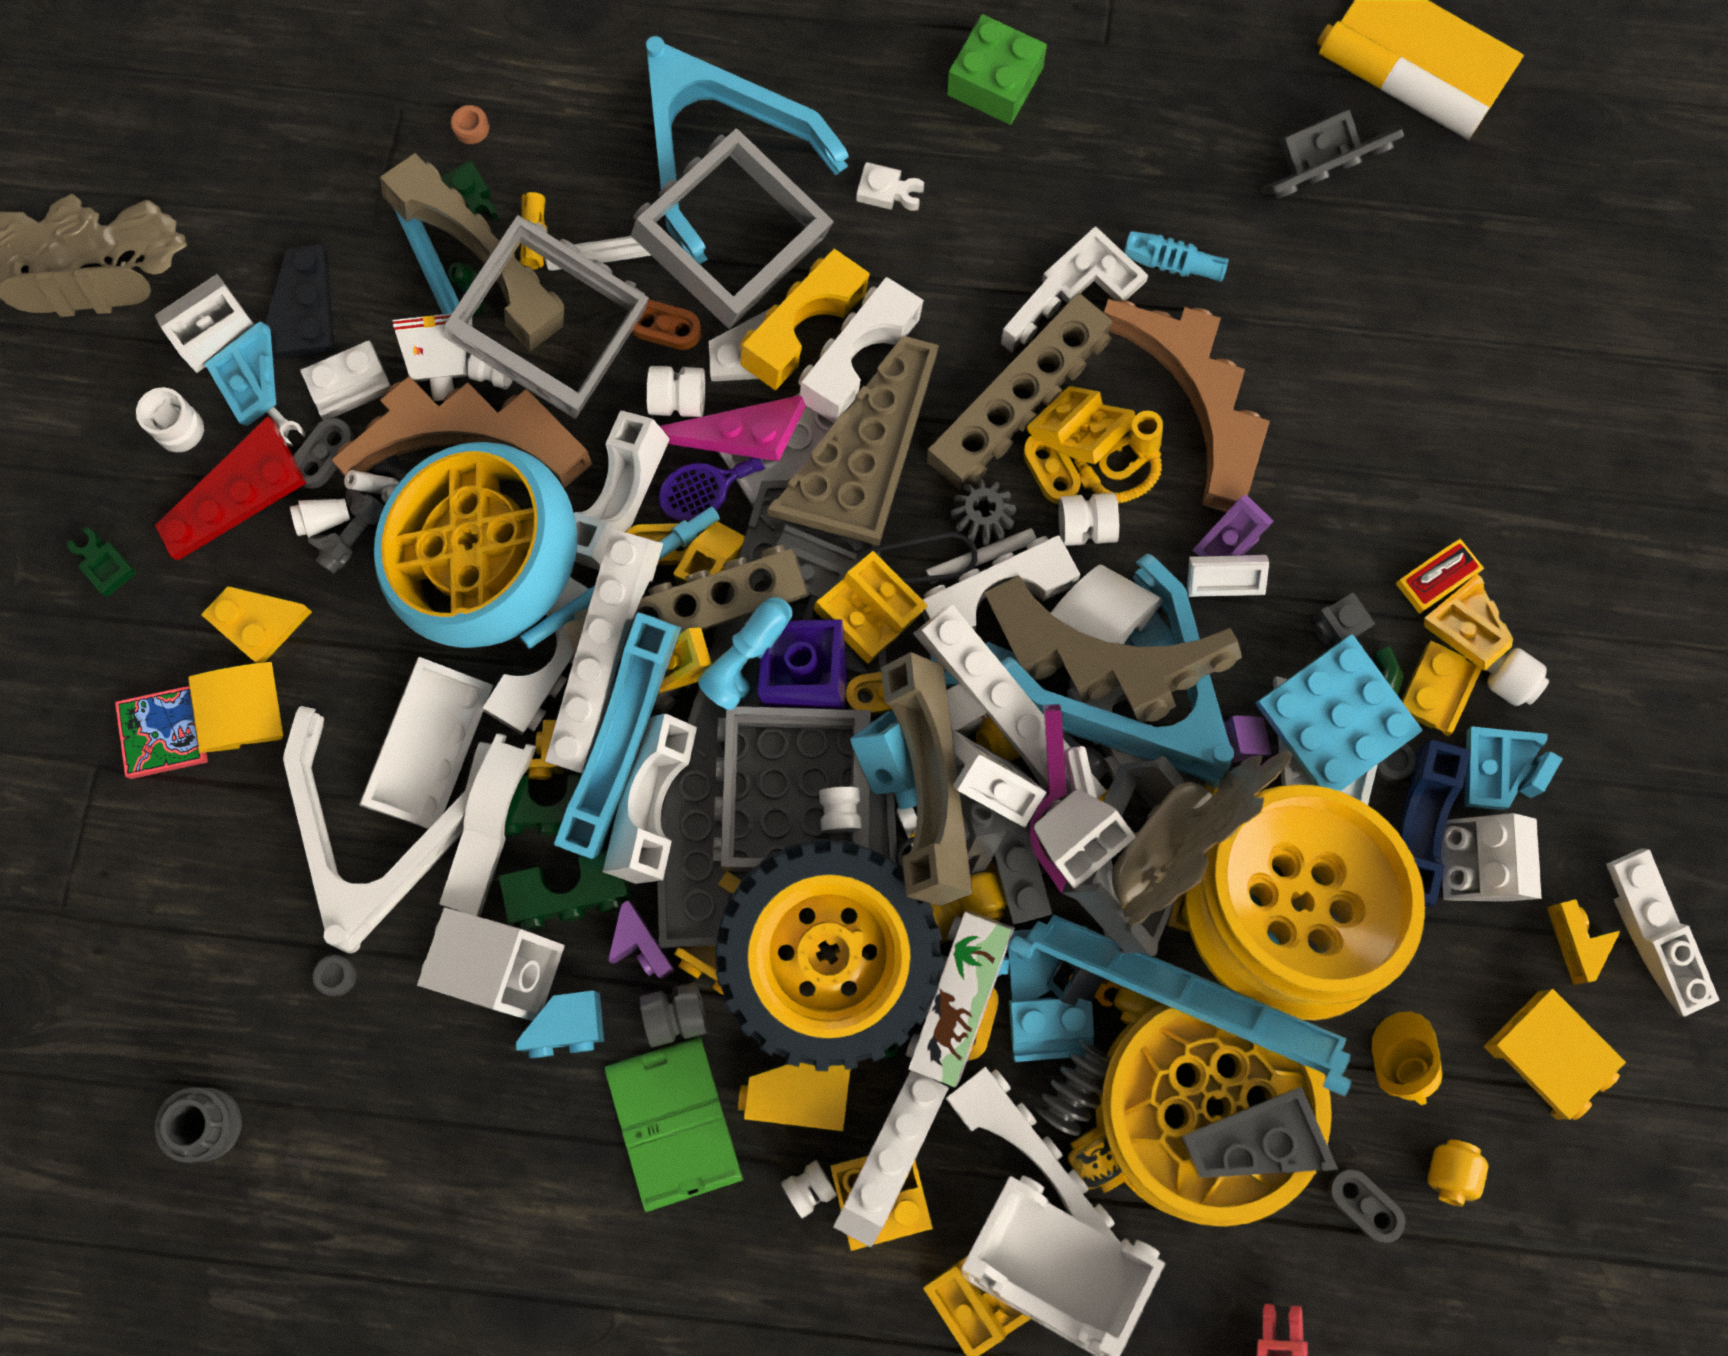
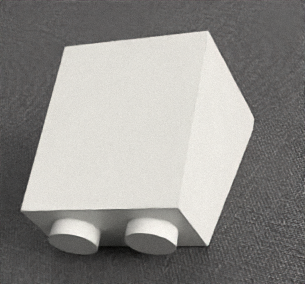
(490, 964)

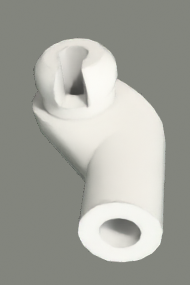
(371, 483)

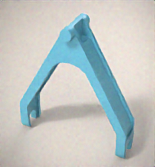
(683, 79)
(1192, 745)

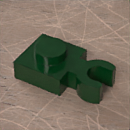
(472, 188)
(103, 564)

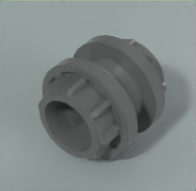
(176, 1118)

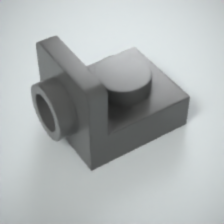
(1342, 620)

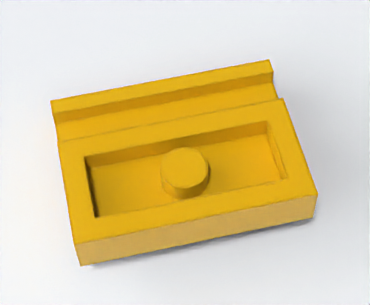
(1440, 688)

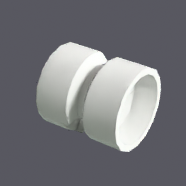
(676, 391)
(169, 419)
(1088, 519)

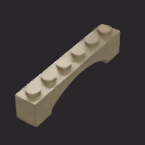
(419, 194)
(938, 859)

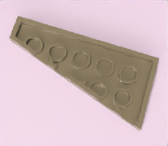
(860, 459)

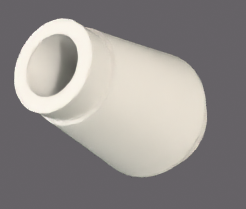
(318, 515)

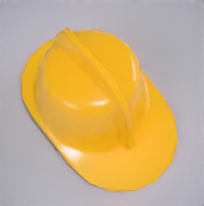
(1407, 1057)

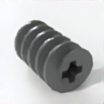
(1077, 1091)

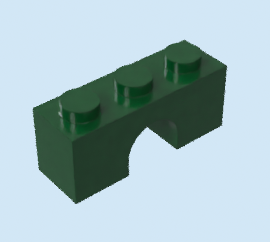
(526, 814)
(531, 901)

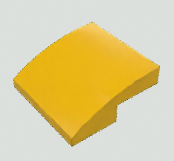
(1081, 424)
(872, 606)
(235, 707)
(970, 1313)

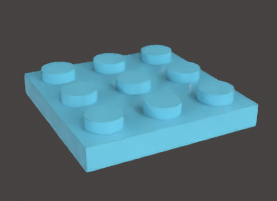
(1339, 716)

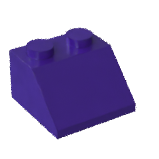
(805, 667)

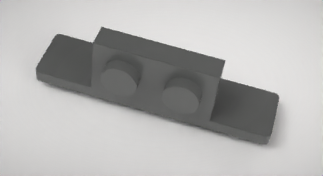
(1323, 147)

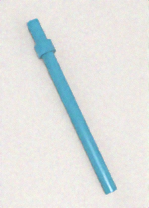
(681, 535)

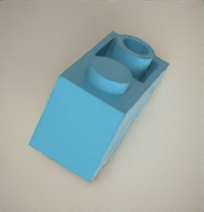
(564, 1021)

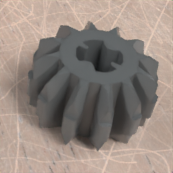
(995, 505)

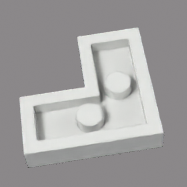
(1099, 261)

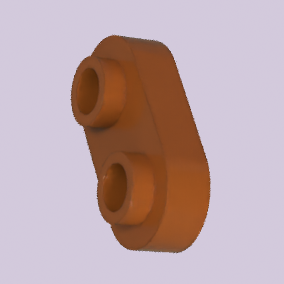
(666, 324)

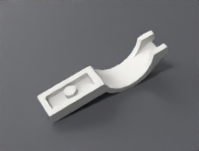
(484, 826)

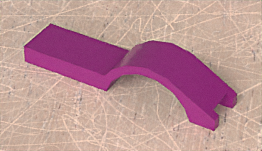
(1055, 789)

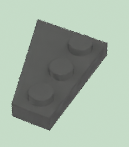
(1261, 1139)

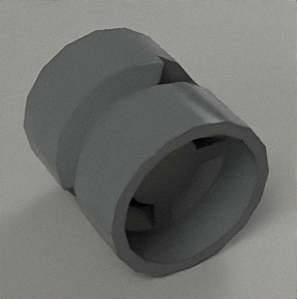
(673, 1014)

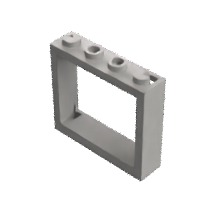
(568, 258)
(689, 271)
(786, 718)

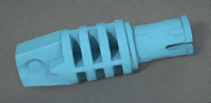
(1176, 257)

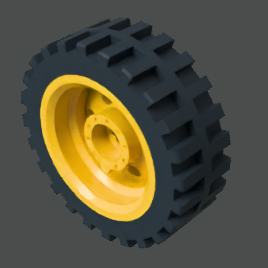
(827, 1025)

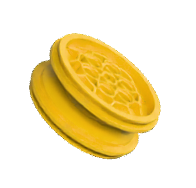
(1365, 881)
(1153, 1156)

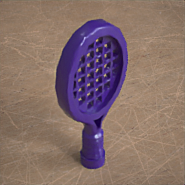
(739, 471)

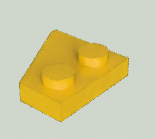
(255, 621)
(1471, 624)

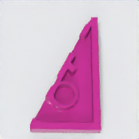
(749, 431)

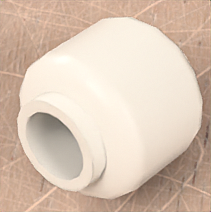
(1517, 677)

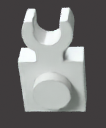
(883, 185)

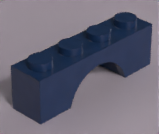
(1430, 795)

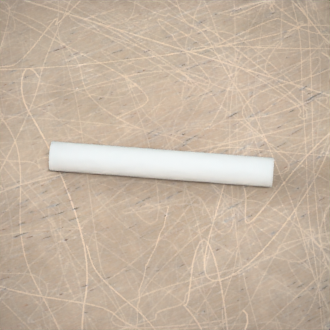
(984, 554)

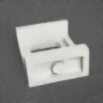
(995, 781)

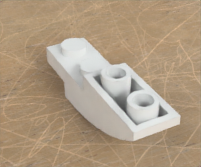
(1658, 935)

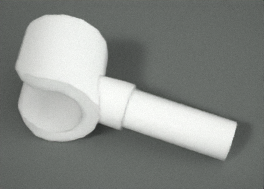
(285, 425)

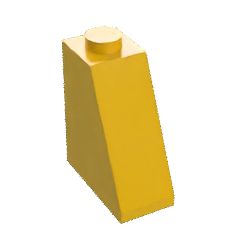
(797, 1096)

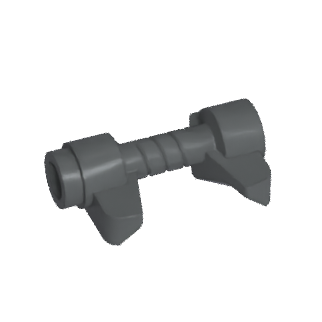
(336, 549)

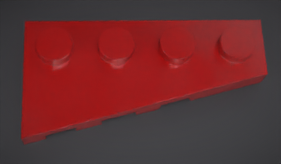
(237, 488)

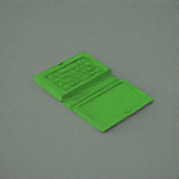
(673, 1124)

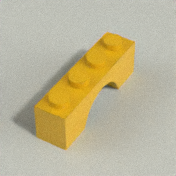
(829, 289)

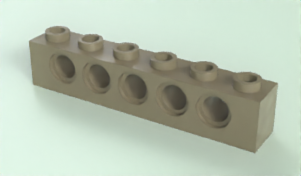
(1077, 321)
(786, 584)

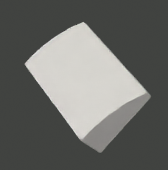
(426, 744)

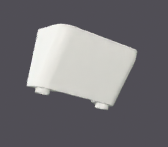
(1061, 1270)

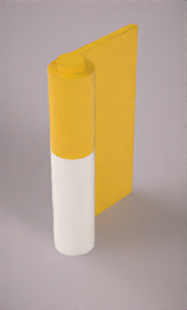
(1422, 59)

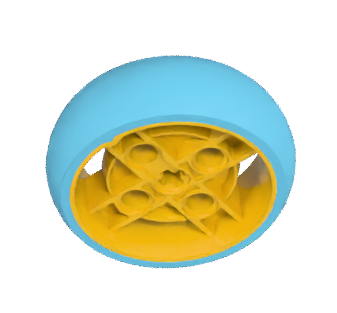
(440, 536)

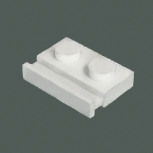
(346, 380)

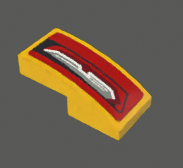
(1439, 576)

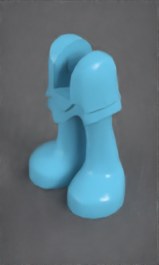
(724, 679)

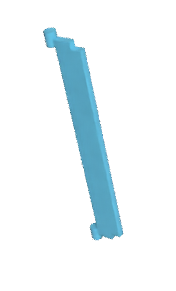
(1193, 996)

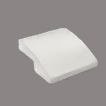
(1107, 606)

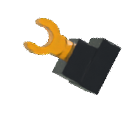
(1073, 982)

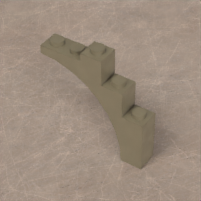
(1098, 666)

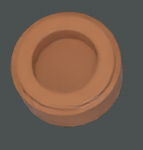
(470, 124)

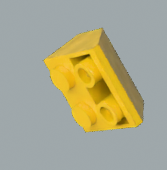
(908, 1213)

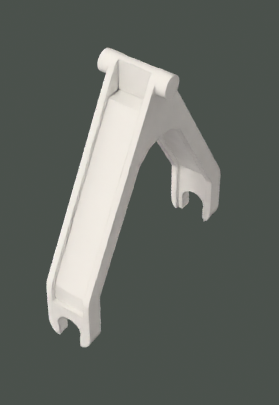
(356, 909)

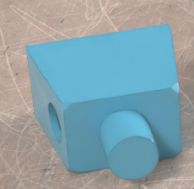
(886, 759)

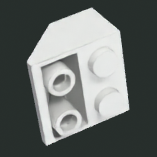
(204, 322)
(1491, 859)

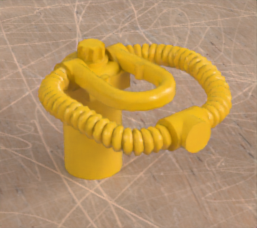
(1145, 440)

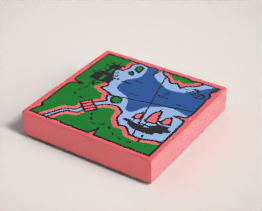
(158, 733)

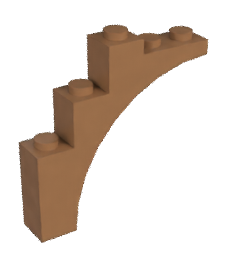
(1184, 348)
(464, 417)

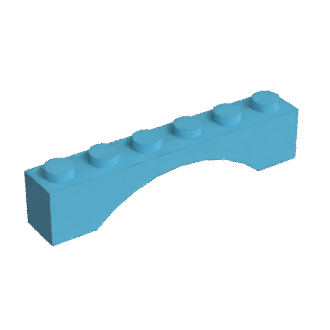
(613, 754)

